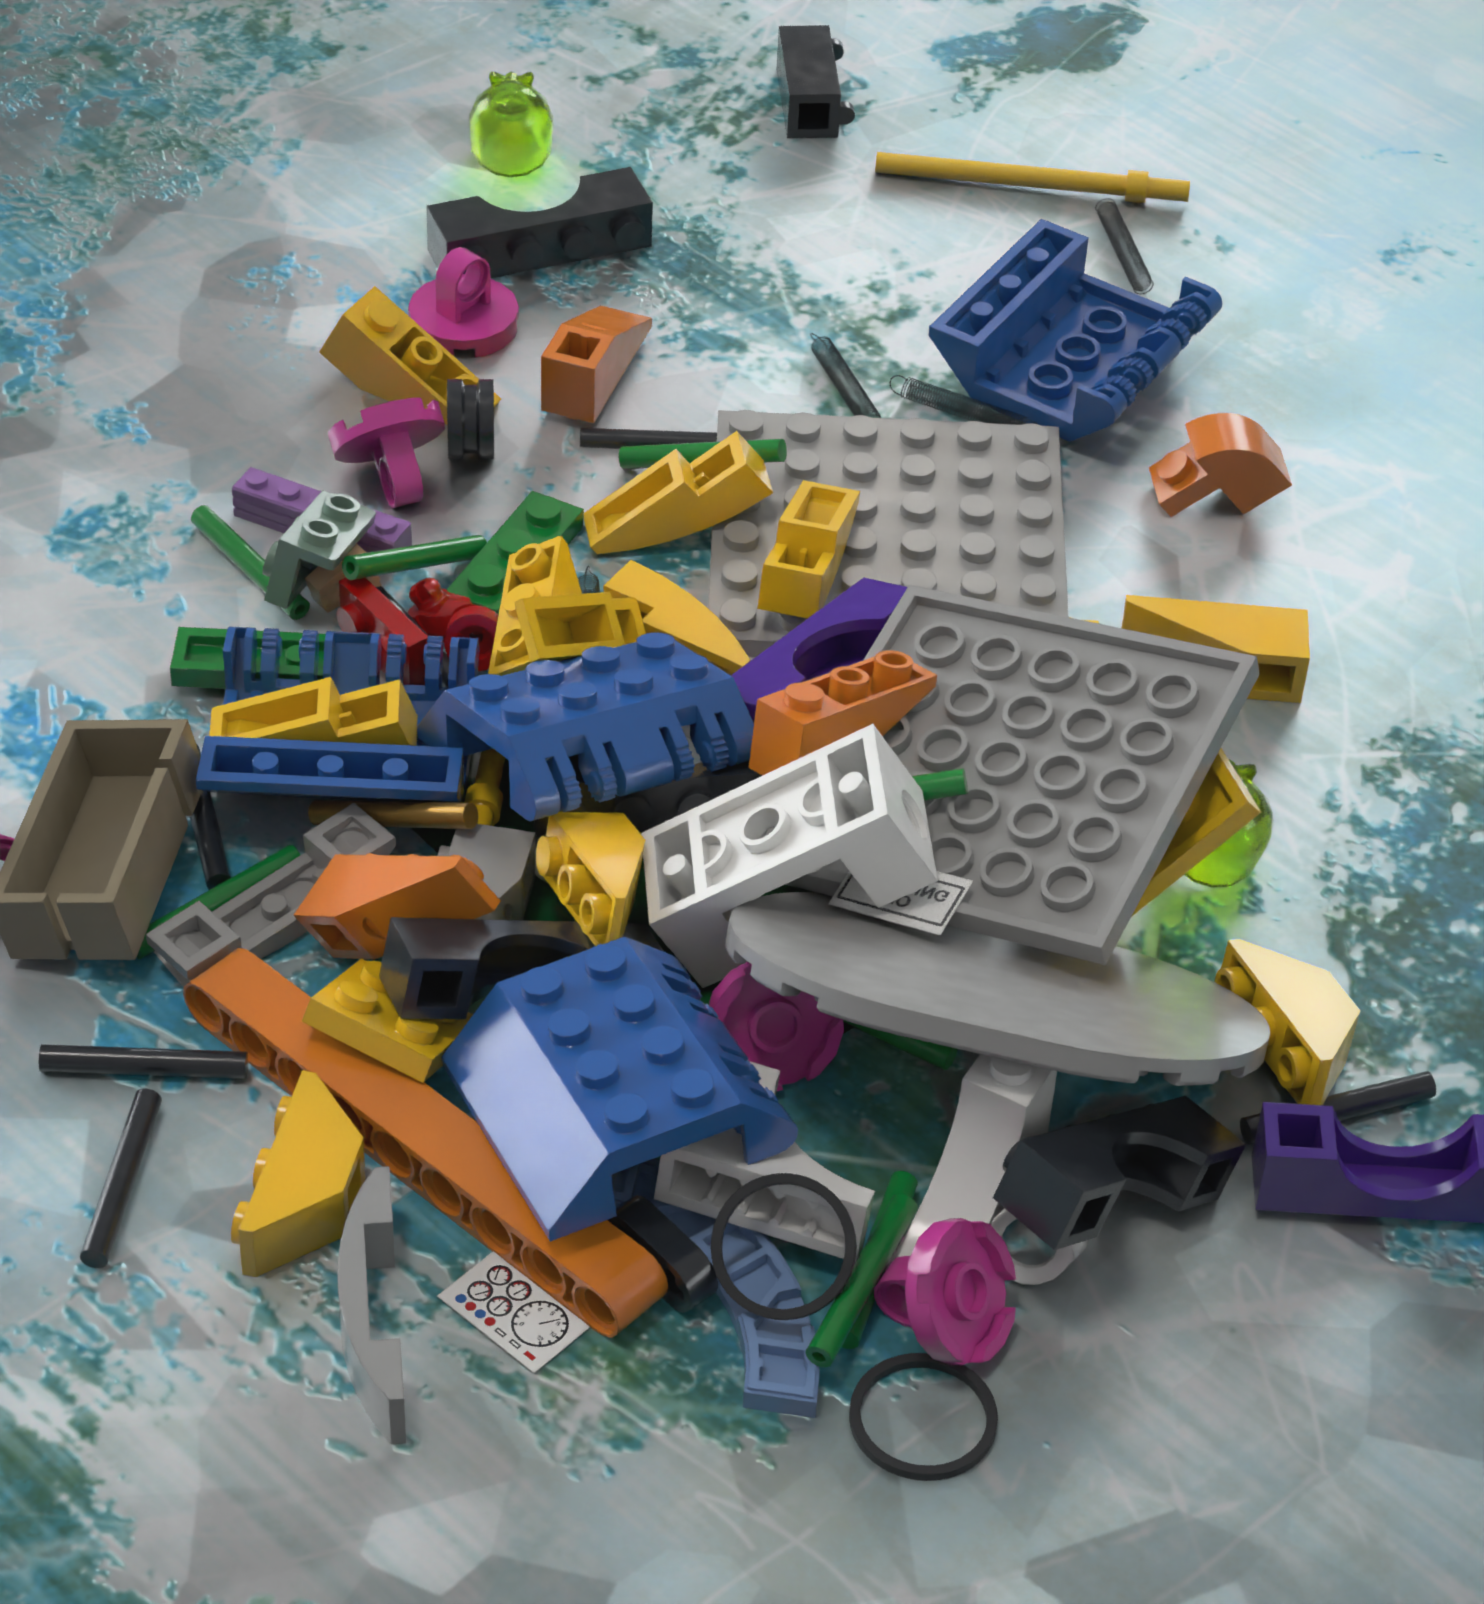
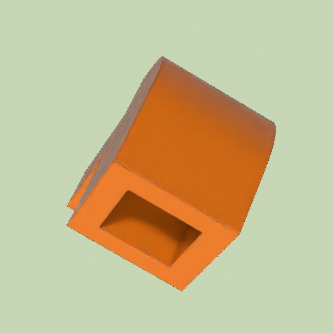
(1224, 454)

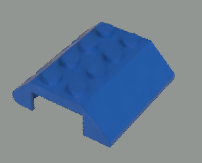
(1060, 341)
(609, 707)
(337, 768)
(602, 1071)

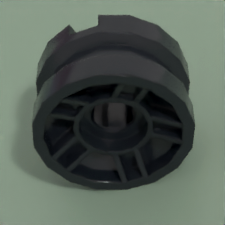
(470, 418)

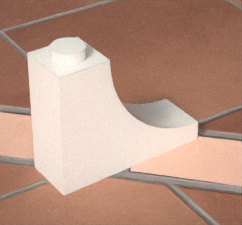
(995, 1110)
(713, 1169)

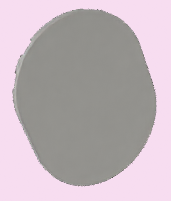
(1000, 994)

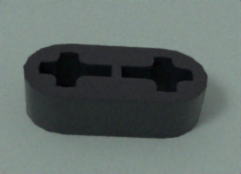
(686, 1266)

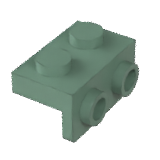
(315, 539)

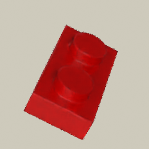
(369, 611)

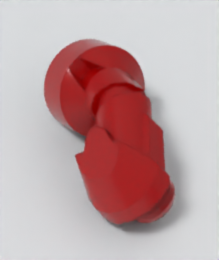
(453, 616)

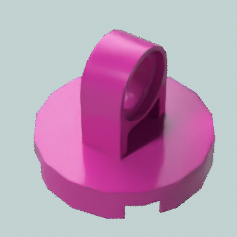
(467, 307)
(389, 439)
(776, 1028)
(952, 1291)

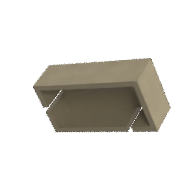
(99, 839)

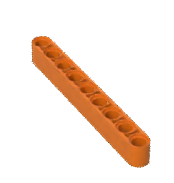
(425, 1143)

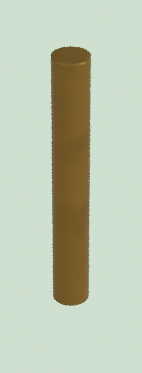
(402, 814)

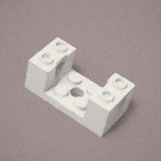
(827, 806)

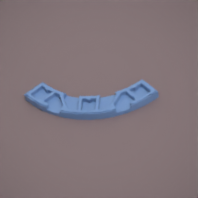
(773, 1350)

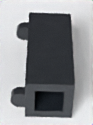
(811, 82)

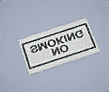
(925, 910)

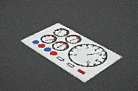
(513, 1312)

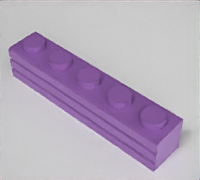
(278, 502)

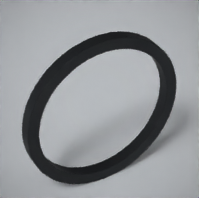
(717, 1242)
(915, 1471)

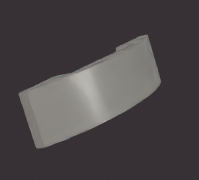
(263, 914)
(371, 1364)

